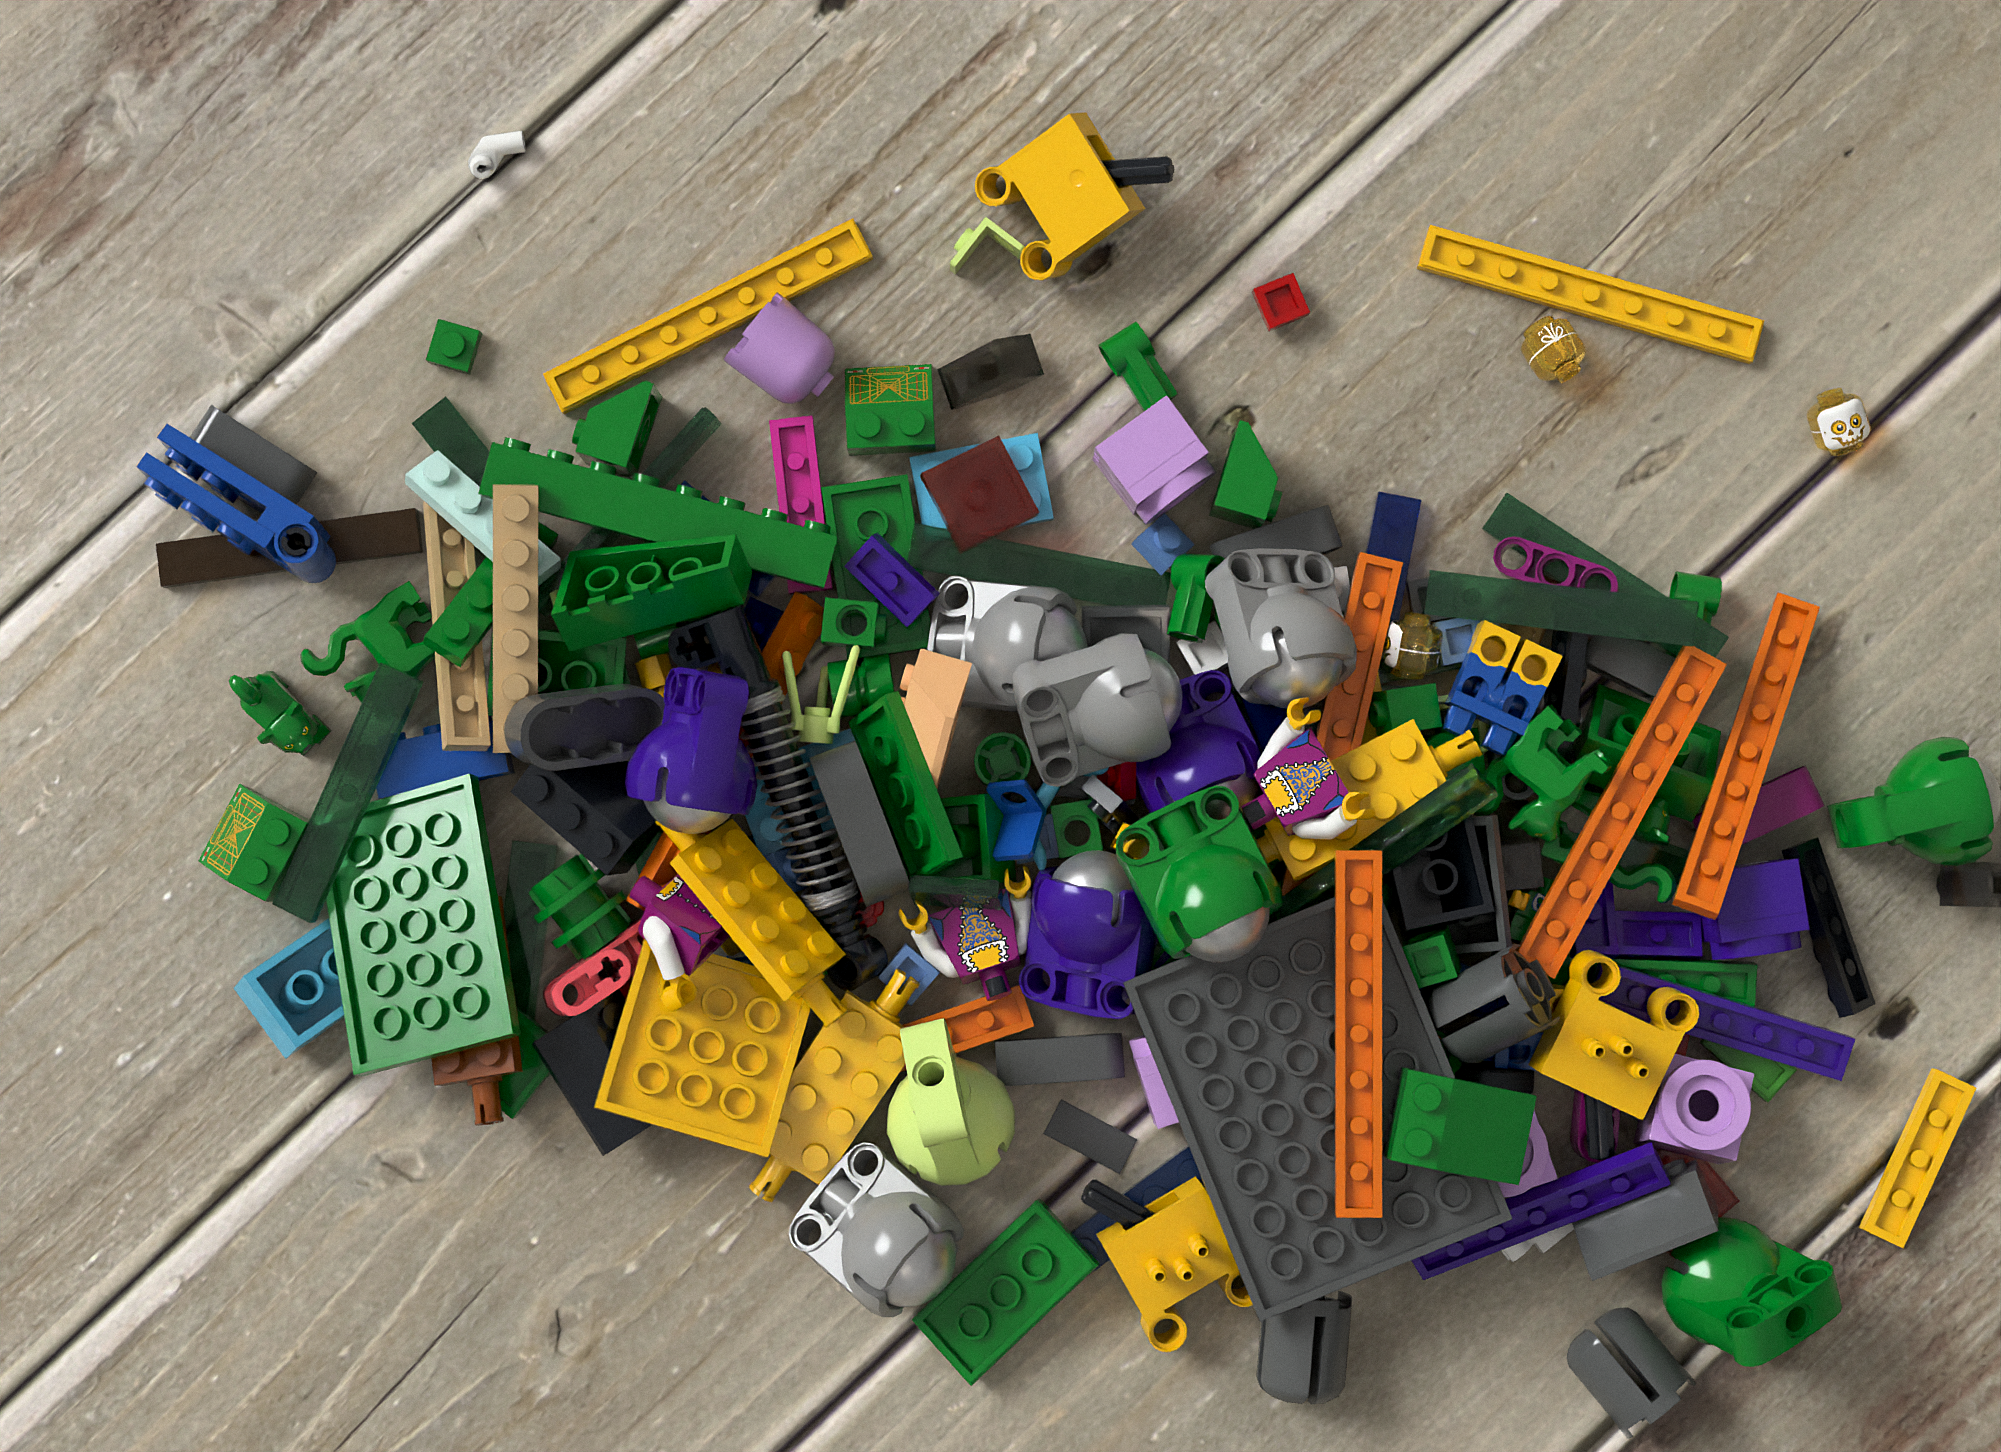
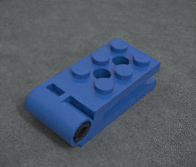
(282, 532)

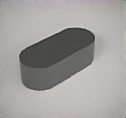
(582, 725)
(860, 823)

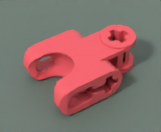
(591, 988)

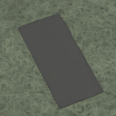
(1090, 1136)

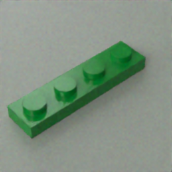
(471, 611)

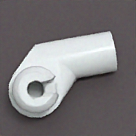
(491, 151)

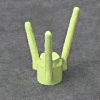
(818, 723)

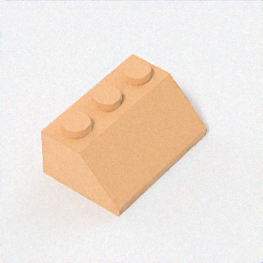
(933, 704)

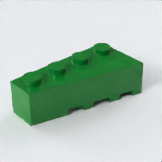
(647, 586)

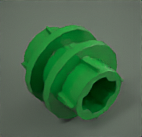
(579, 907)

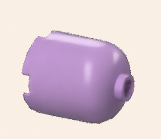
(784, 353)

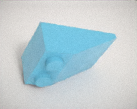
(296, 991)

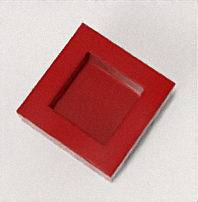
(1280, 302)
(1121, 780)

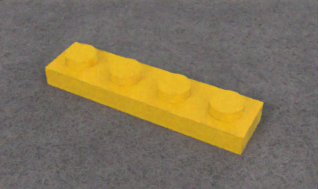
(1917, 1157)

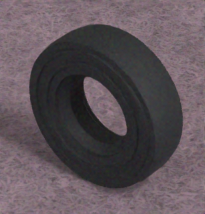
(1509, 1078)

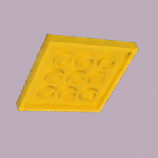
(713, 1064)

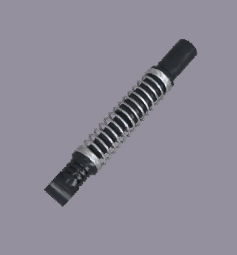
(788, 786)

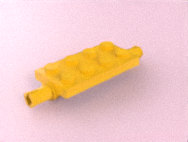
(1396, 774)
(760, 914)
(837, 1086)

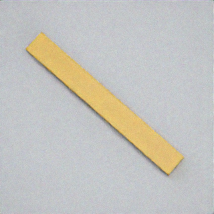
(1590, 294)
(707, 316)

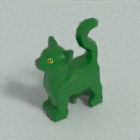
(383, 635)
(279, 713)
(1546, 772)
(1651, 828)

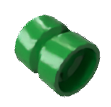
(868, 684)
(1002, 758)

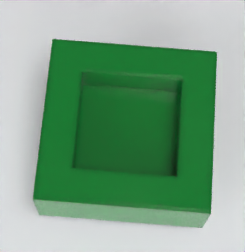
(454, 346)

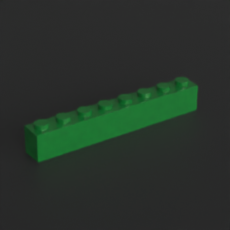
(660, 515)

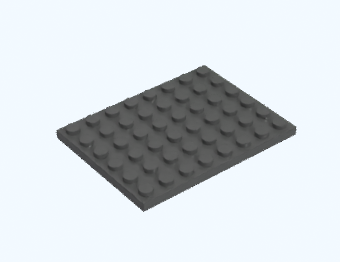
(1254, 1091)

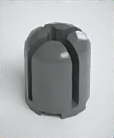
(1523, 1016)
(1306, 1351)
(1611, 1383)

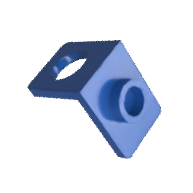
(1020, 823)

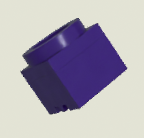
(1759, 911)

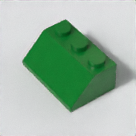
(1611, 726)

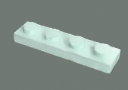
(458, 502)

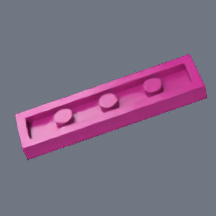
(798, 479)

